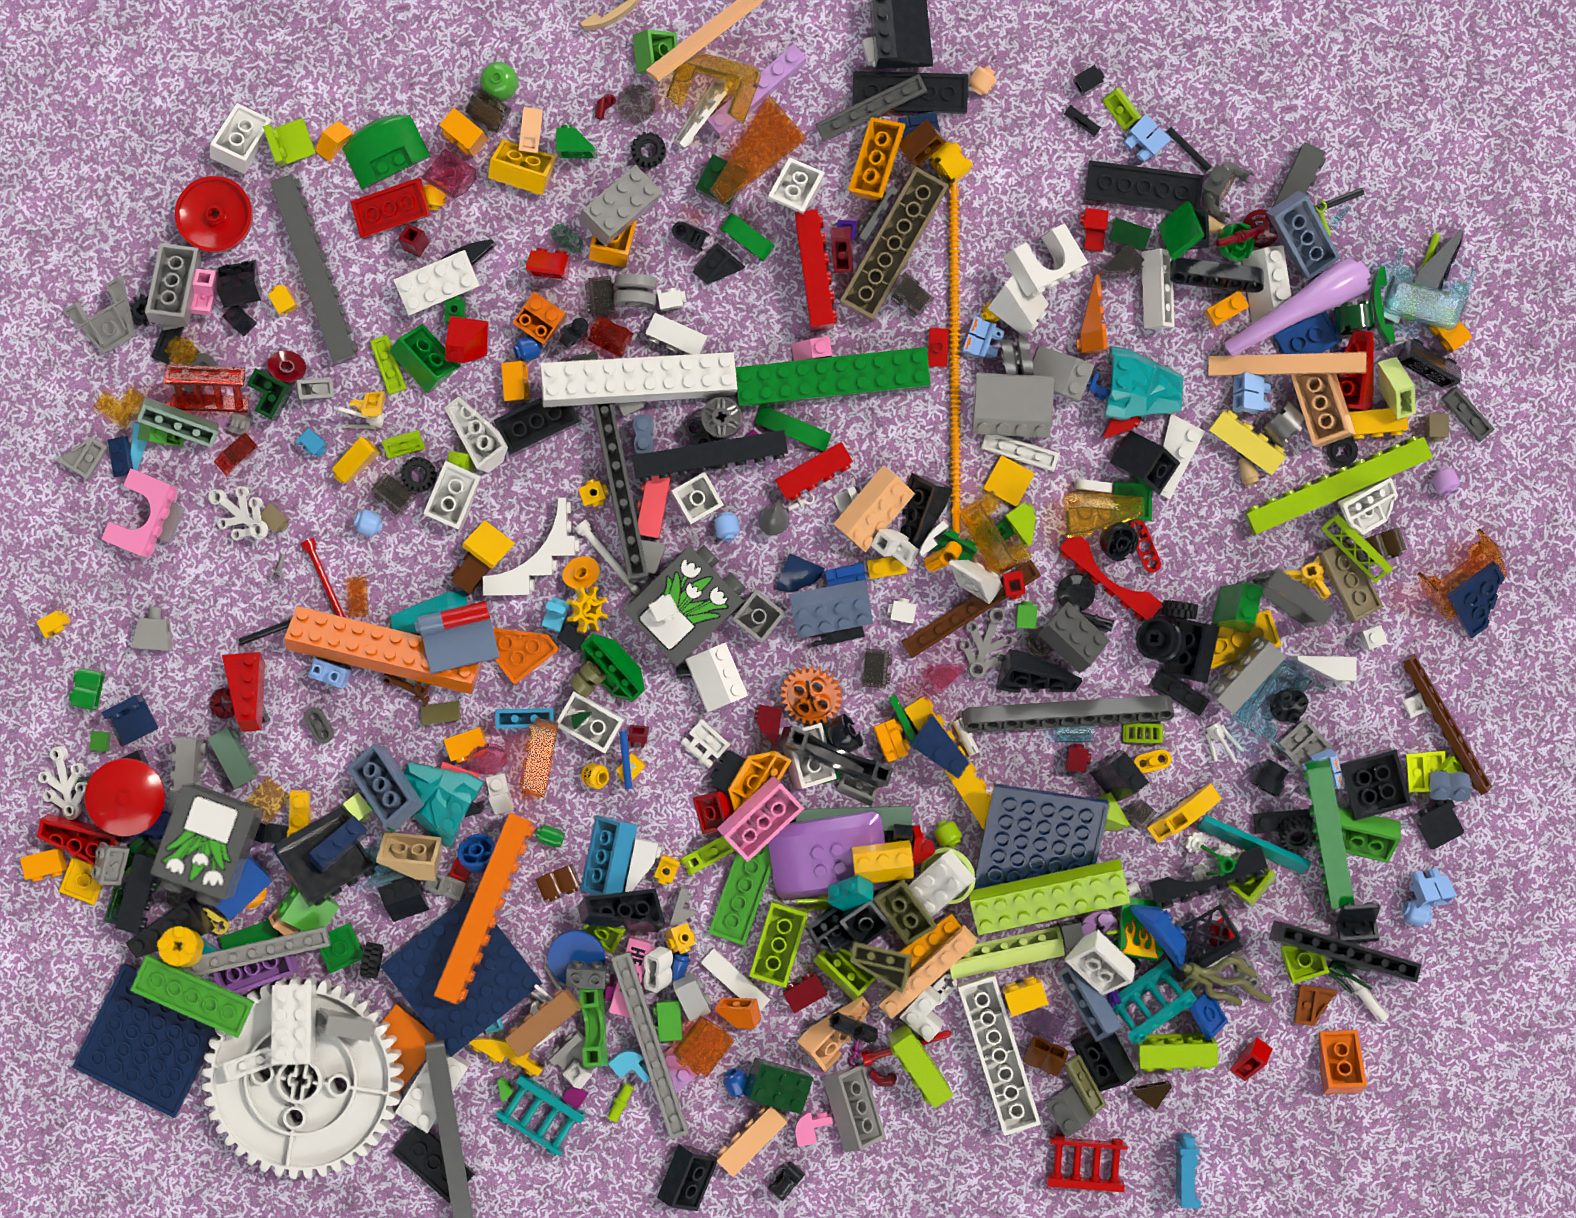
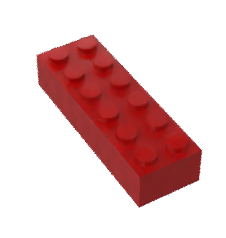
(814, 270)

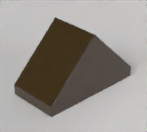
(1152, 1093)

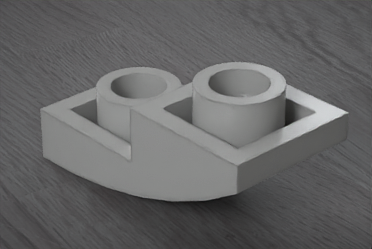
(1253, 981)

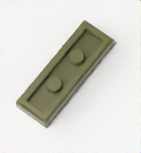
(1084, 1084)

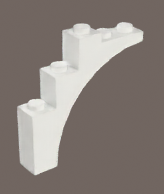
(542, 563)

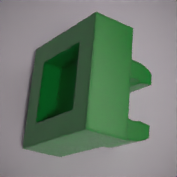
(1004, 529)

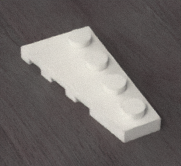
(702, 111)
(1181, 441)

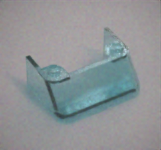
(1423, 302)
(1256, 712)

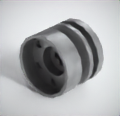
(732, 422)

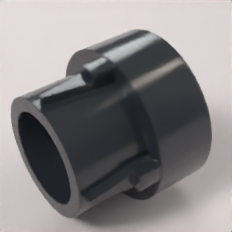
(1270, 778)

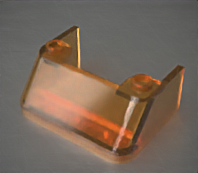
(1480, 555)

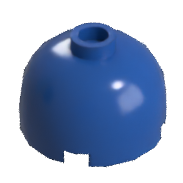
(476, 852)

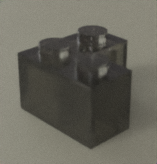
(910, 295)

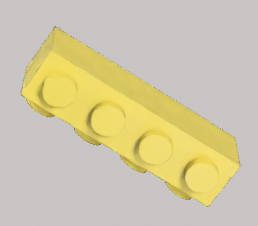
(1248, 442)

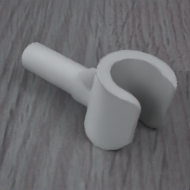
(279, 568)

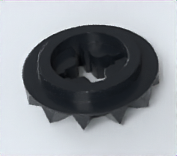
(1351, 452)

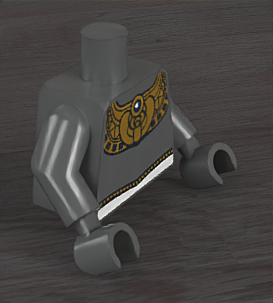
(1219, 185)

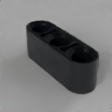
(699, 436)

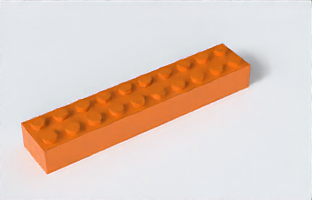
(372, 649)
(484, 909)

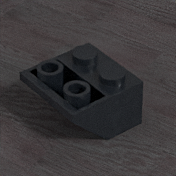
(239, 283)

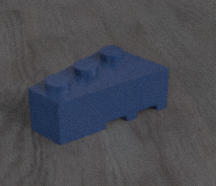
(939, 747)

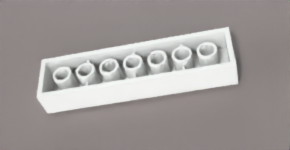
(998, 1054)

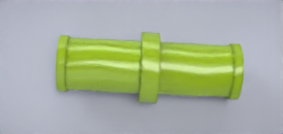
(620, 1102)

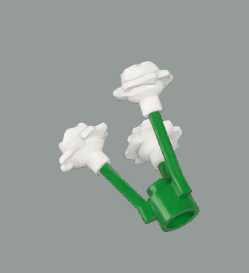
(1224, 857)

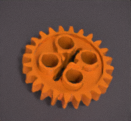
(794, 698)

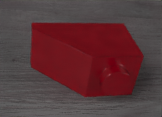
(769, 721)

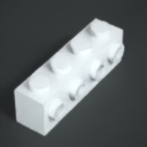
(1157, 290)

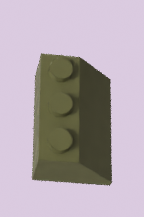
(904, 911)

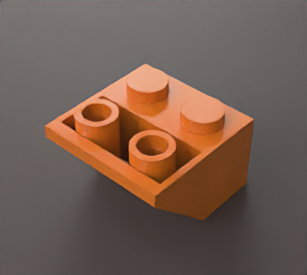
(540, 318)

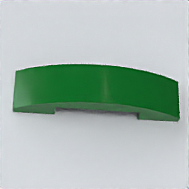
(1385, 331)
(793, 428)

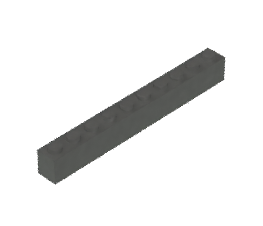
(313, 268)
(620, 492)

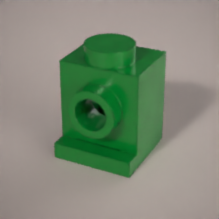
(455, 301)

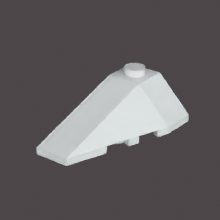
(478, 435)

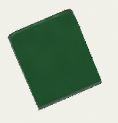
(579, 718)

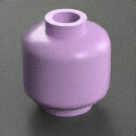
(1445, 481)

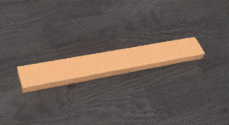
(701, 38)
(1288, 364)

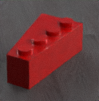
(246, 685)
(75, 836)

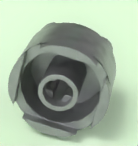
(1284, 424)

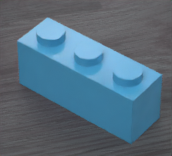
(522, 717)

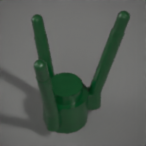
(1338, 968)

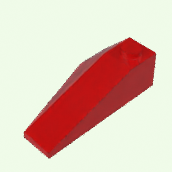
(1359, 387)

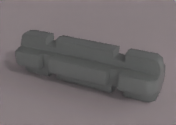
(582, 357)

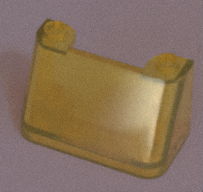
(988, 538)

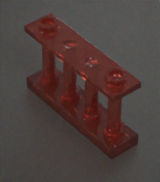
(207, 376)

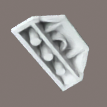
(1369, 506)

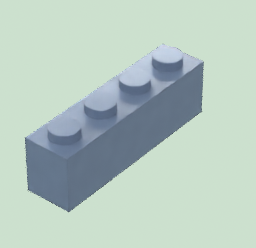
(1090, 1004)

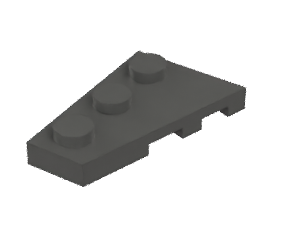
(865, 229)

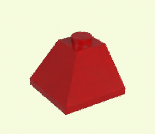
(466, 339)
(712, 810)

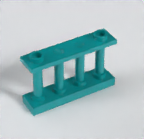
(1146, 984)
(541, 1095)

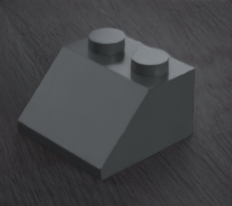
(1068, 1110)

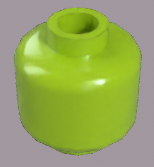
(947, 834)

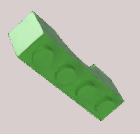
(595, 1042)

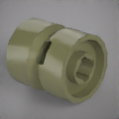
(585, 682)

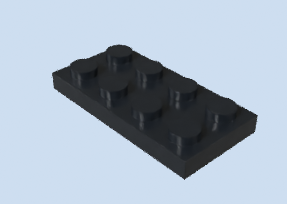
(424, 1156)

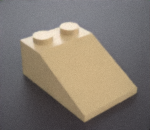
(411, 854)

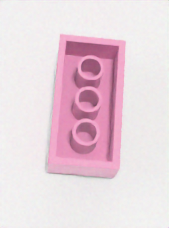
(760, 818)

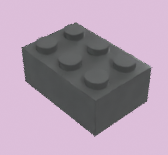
(1073, 637)

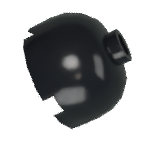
(1118, 541)
(843, 735)

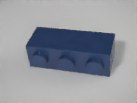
(337, 844)

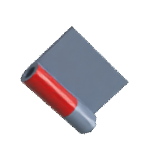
(458, 637)

